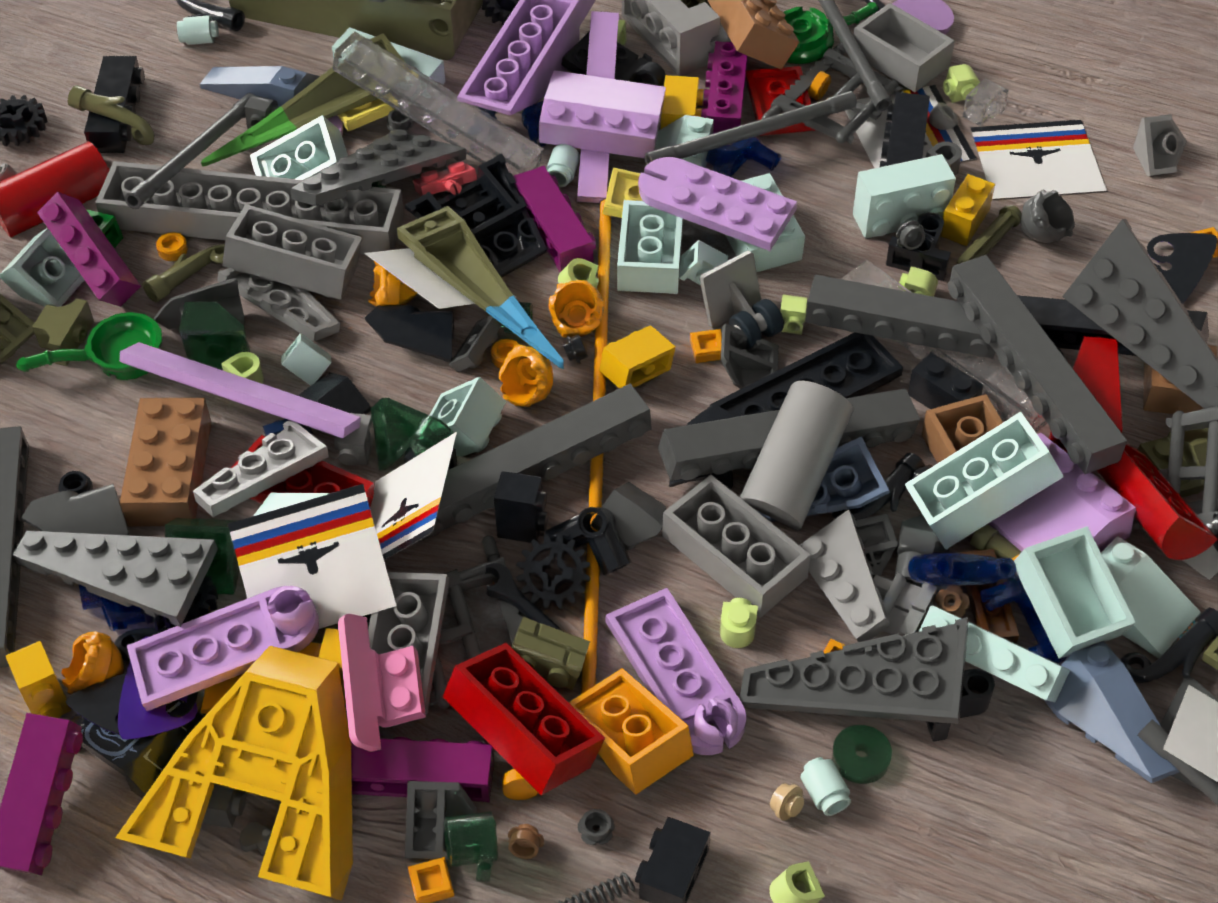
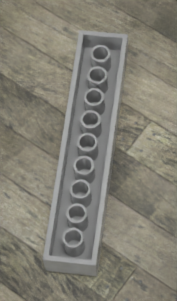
(210, 201)

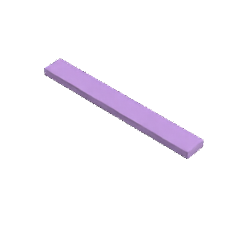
(600, 63)
(240, 390)

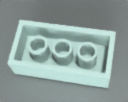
(984, 480)

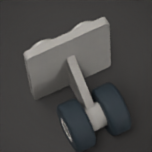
(734, 296)

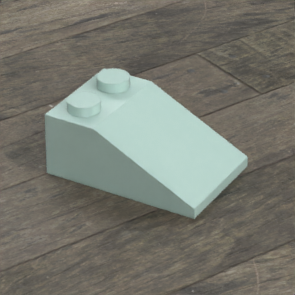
(301, 152)
(1154, 600)

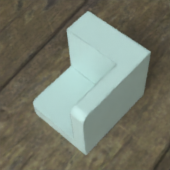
(306, 359)

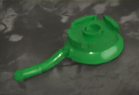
(816, 31)
(105, 346)

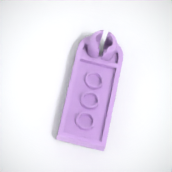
(716, 201)
(221, 644)
(679, 670)

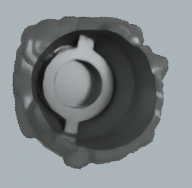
(1047, 217)

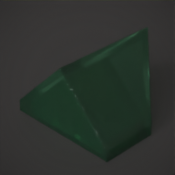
(392, 429)

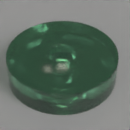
(857, 768)

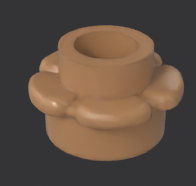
(956, 593)
(525, 841)

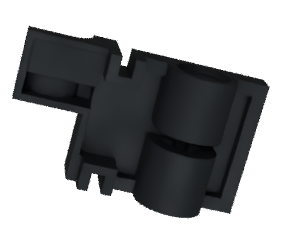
(627, 65)

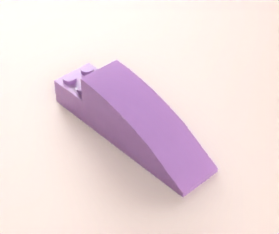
(525, 54)

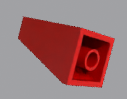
(1099, 371)

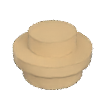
(787, 801)

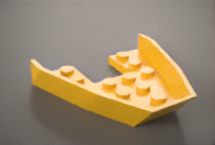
(277, 738)

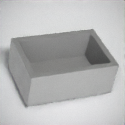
(904, 47)

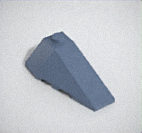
(264, 81)
(849, 481)
(1110, 709)

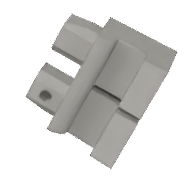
(904, 604)

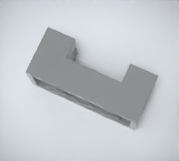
(675, 31)

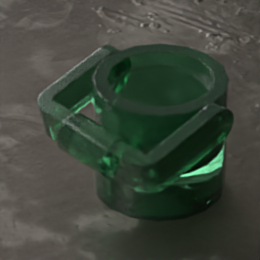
(472, 841)

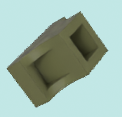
(63, 326)

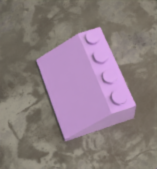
(601, 114)
(1068, 506)

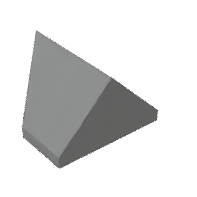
(1159, 145)

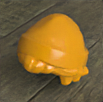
(389, 289)
(576, 308)
(525, 376)
(92, 662)

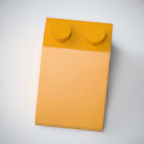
(639, 731)

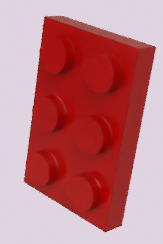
(767, 85)

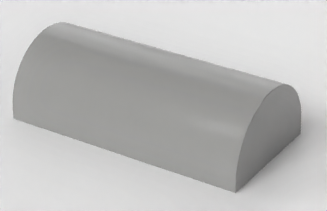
(797, 453)
(413, 621)

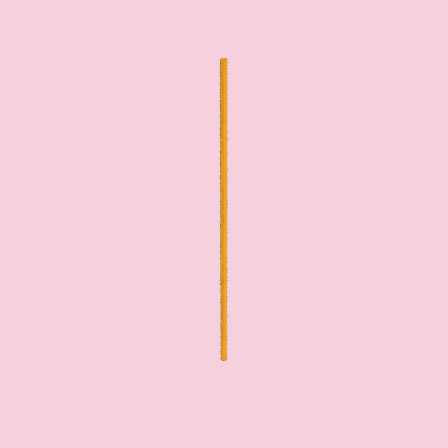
(596, 463)

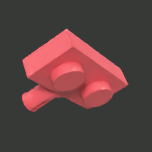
(446, 180)

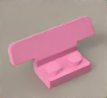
(377, 686)

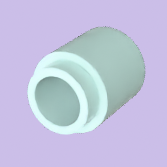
(197, 30)
(563, 163)
(826, 786)

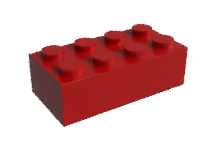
(523, 718)

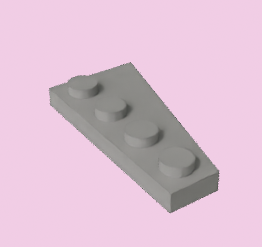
(286, 303)
(270, 464)
(847, 577)

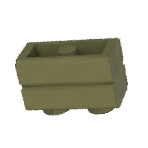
(551, 652)

